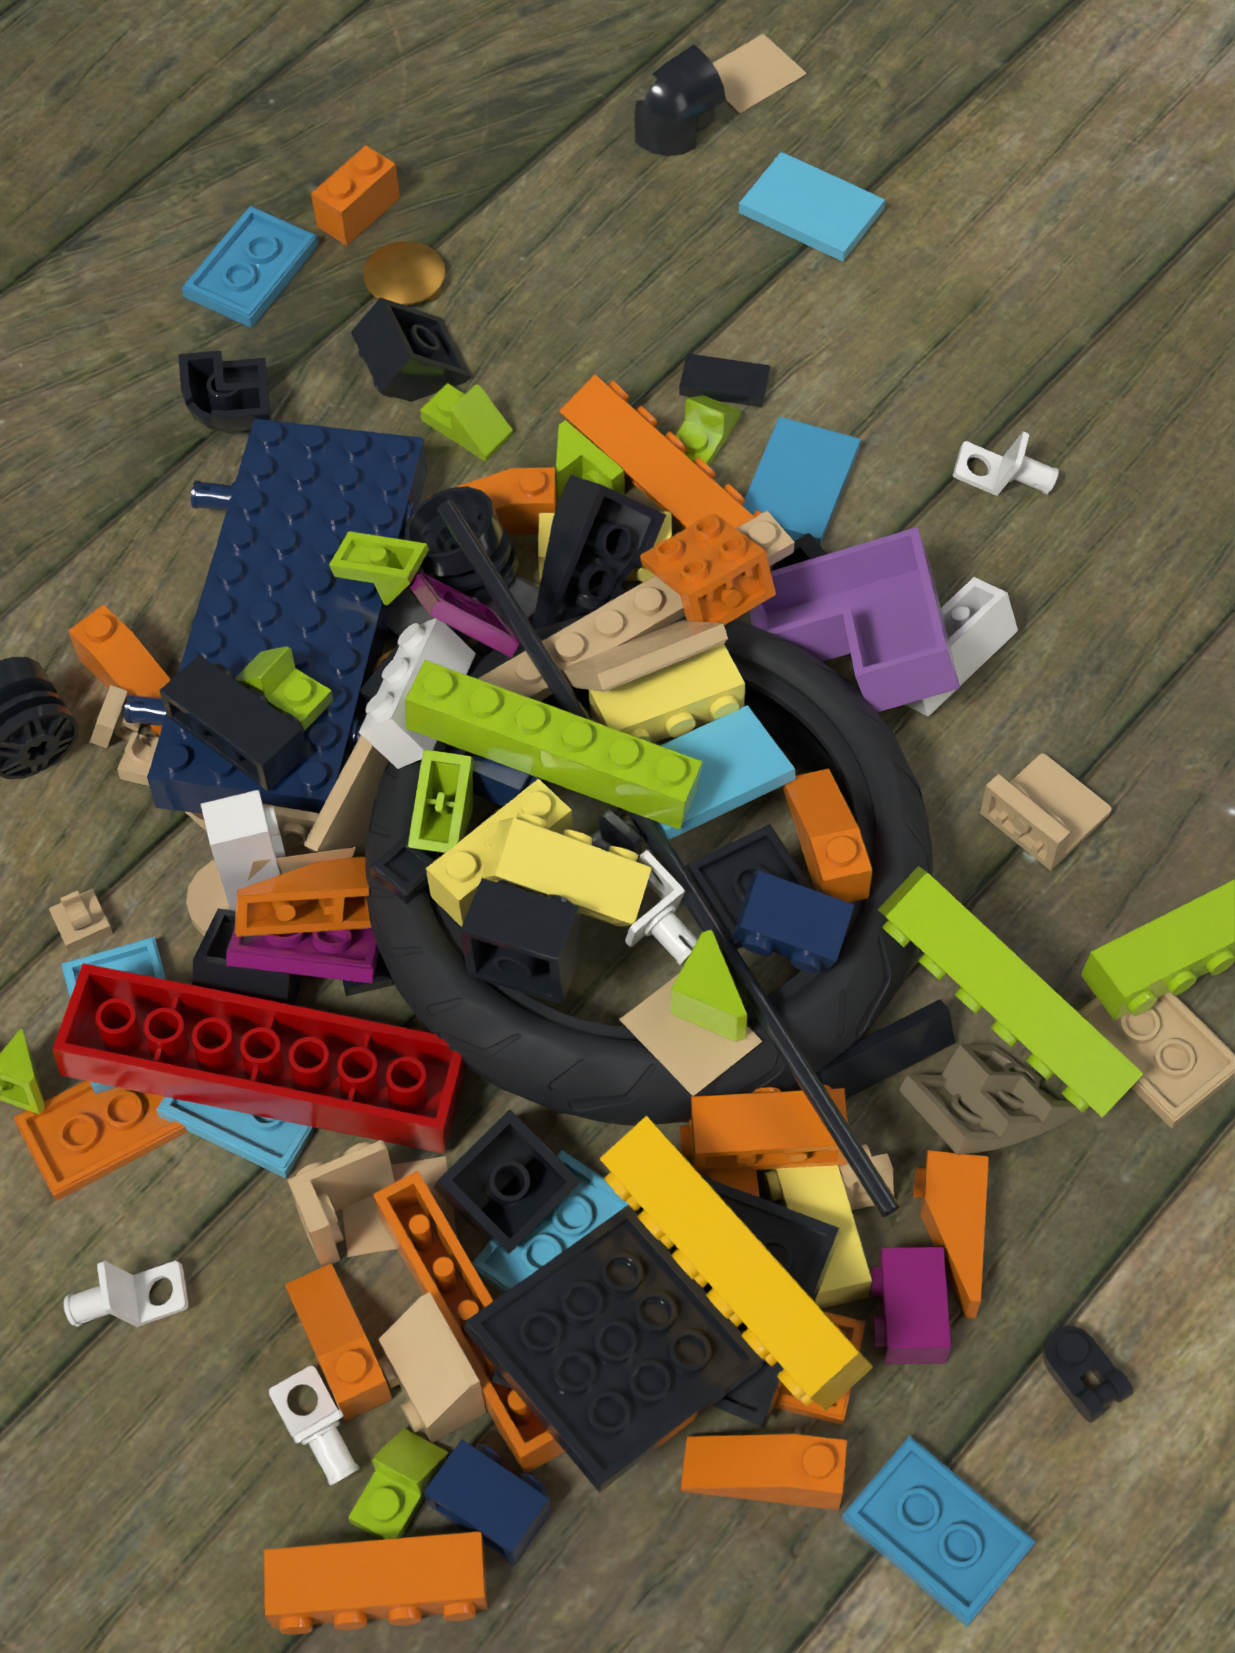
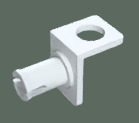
(1005, 469)
(661, 920)
(127, 1295)
(318, 1427)

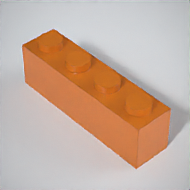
(375, 1581)

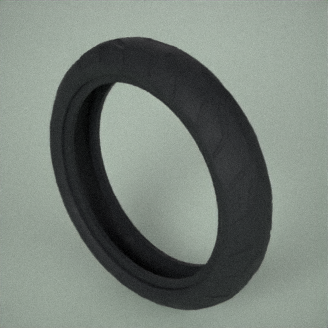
(604, 1068)

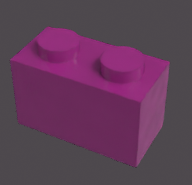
(912, 1304)

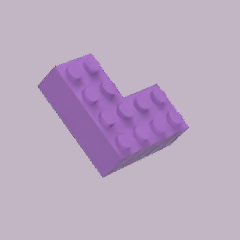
(872, 604)

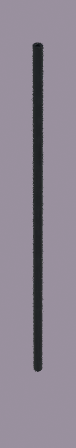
(692, 898)

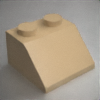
(431, 1371)

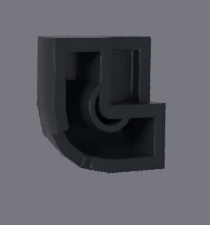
(678, 104)
(225, 392)

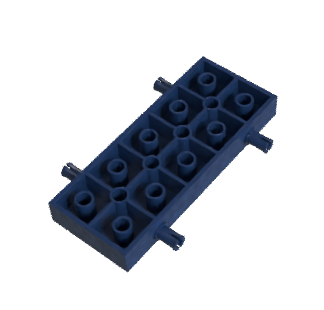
(276, 590)

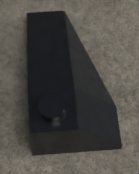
(592, 550)

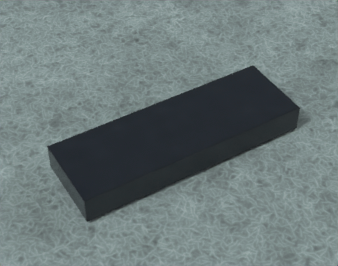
(890, 1050)

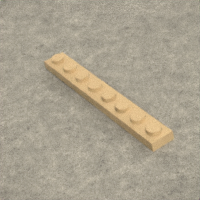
(626, 618)

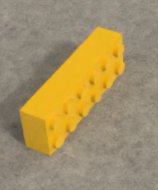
(744, 1274)

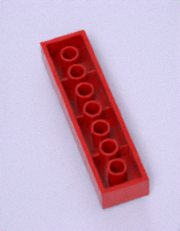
(260, 1058)

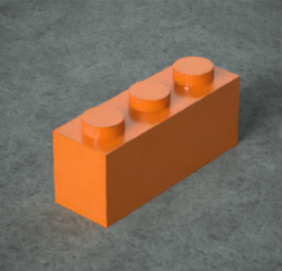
(762, 1131)

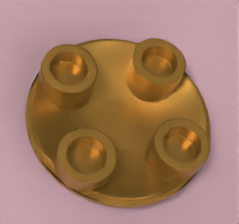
(405, 273)

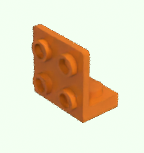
(712, 570)

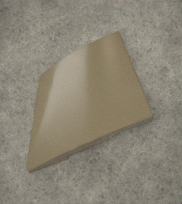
(985, 1101)

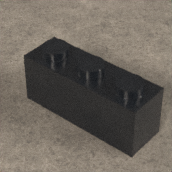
(234, 721)

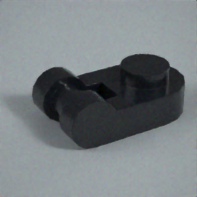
(1073, 1356)

